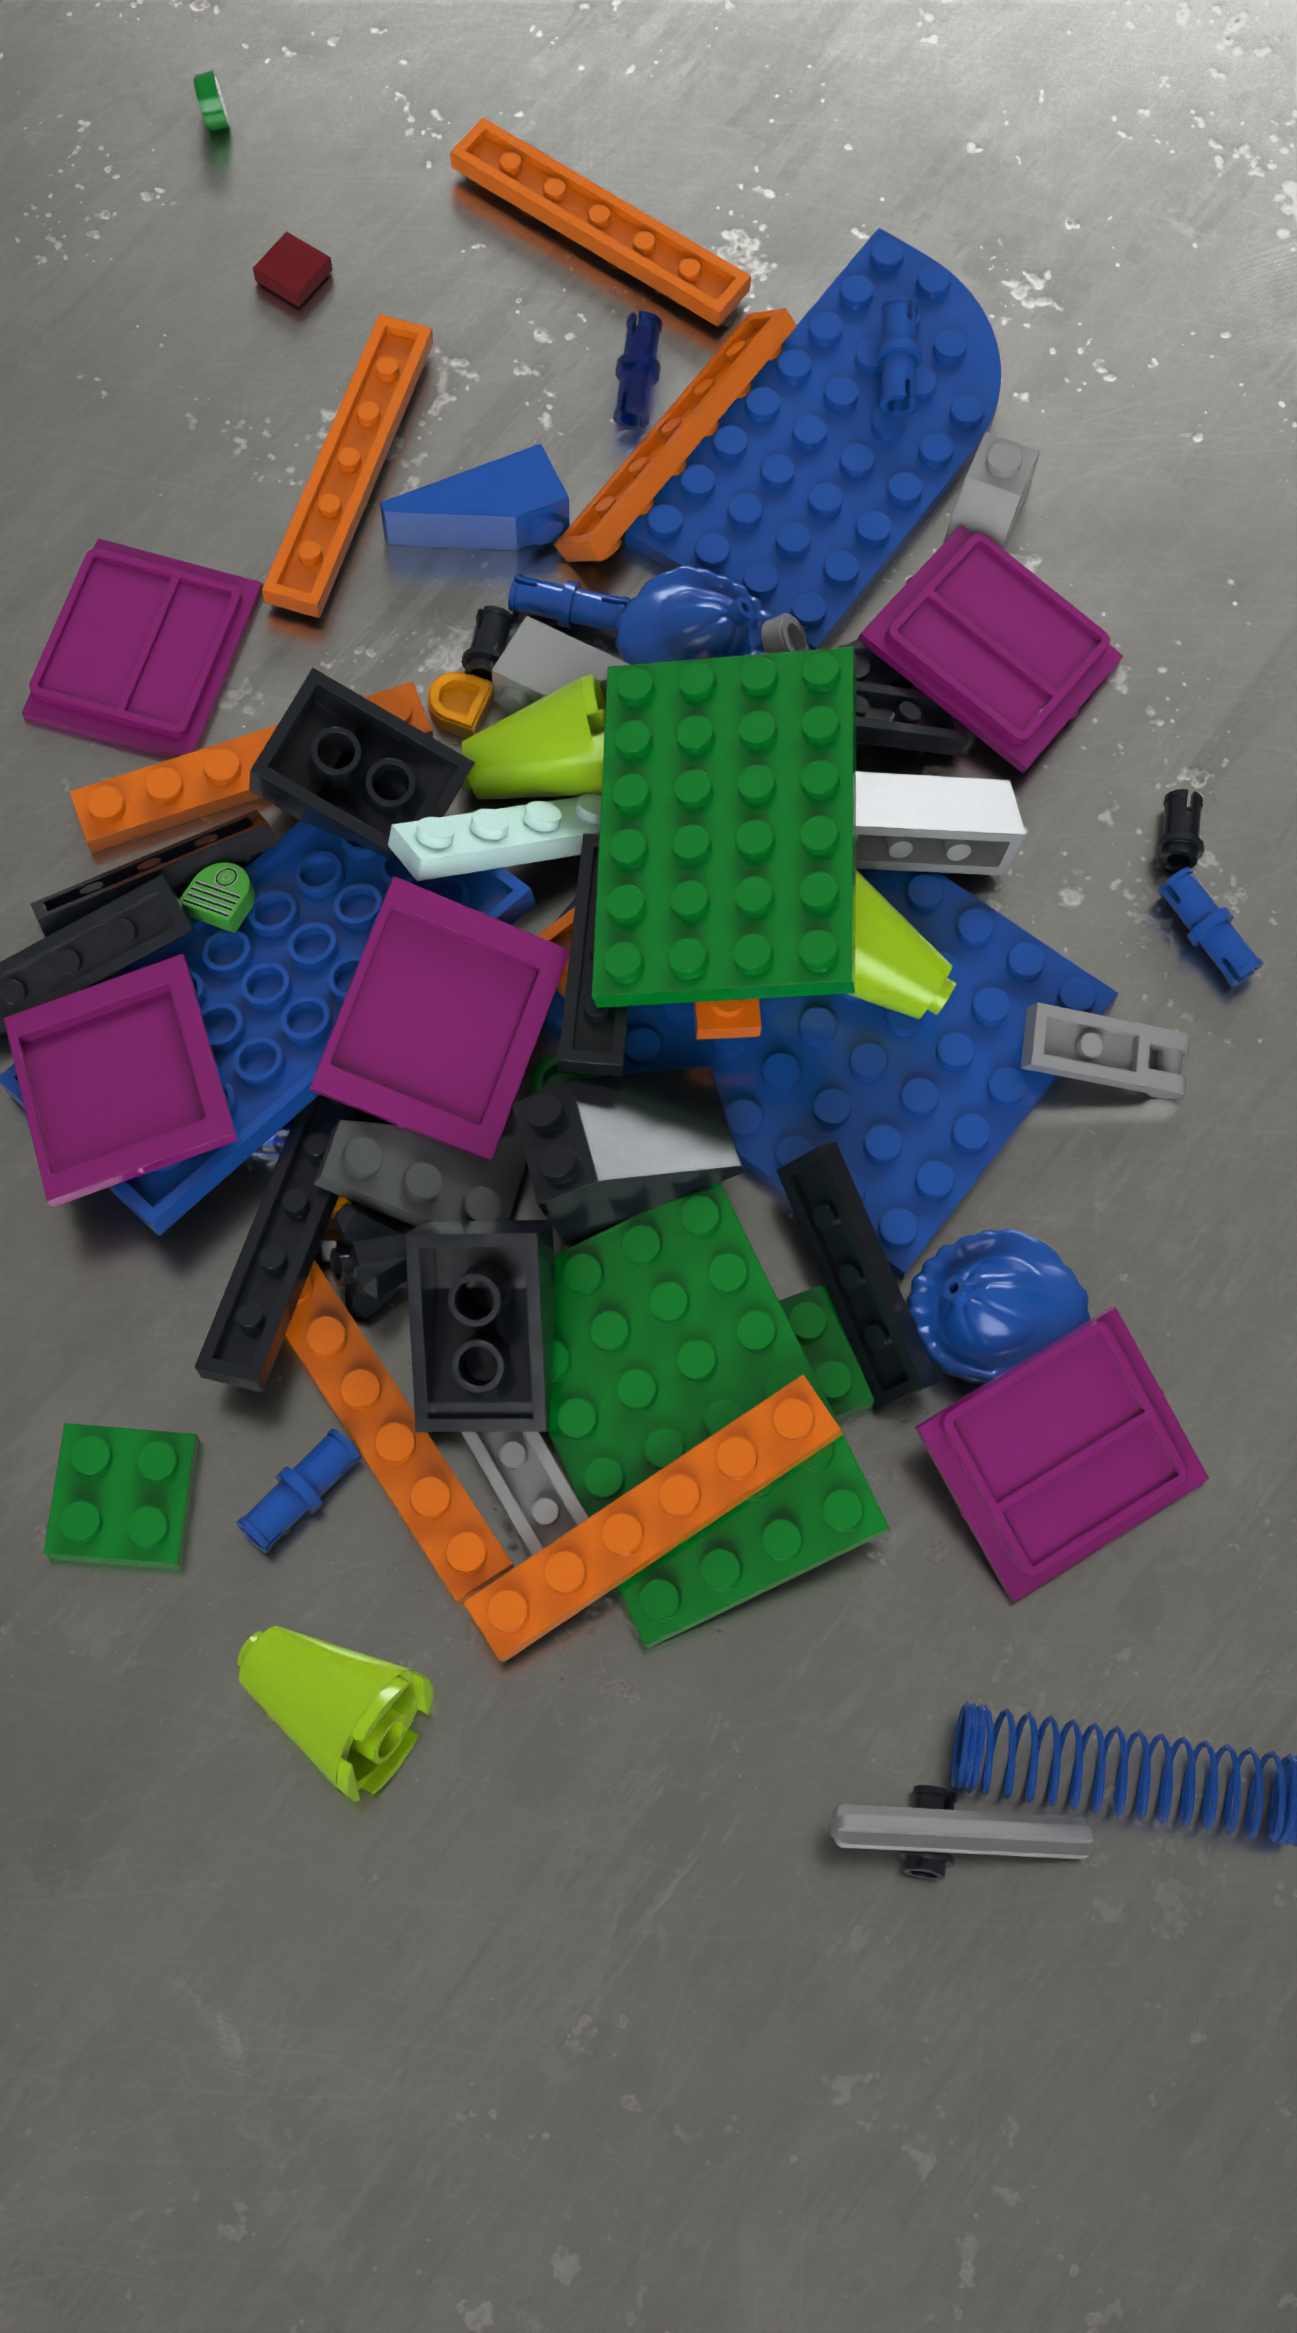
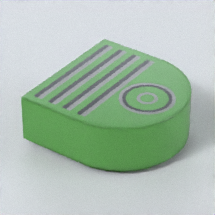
(220, 896)

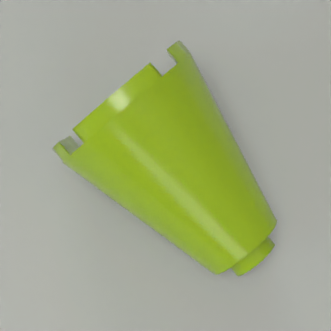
(542, 748)
(894, 960)
(336, 1705)

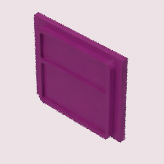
(992, 646)
(141, 650)
(440, 1019)
(118, 1080)
(1062, 1453)

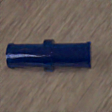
(637, 370)

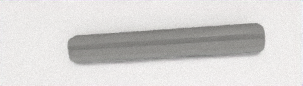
(961, 1831)

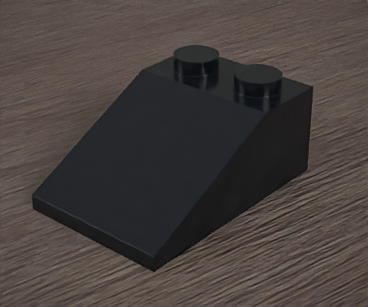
(354, 766)
(624, 1145)
(481, 1324)

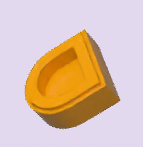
(459, 703)

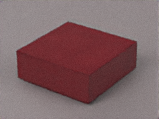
(292, 269)

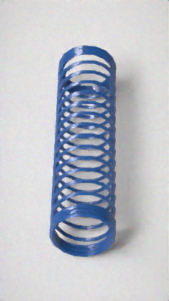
(969, 1750)

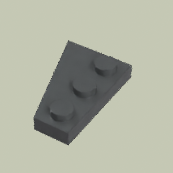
(418, 1176)

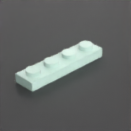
(495, 837)

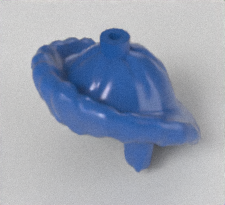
(689, 618)
(993, 1303)

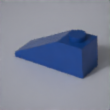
(487, 507)

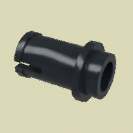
(488, 641)
(1180, 840)
(929, 1864)

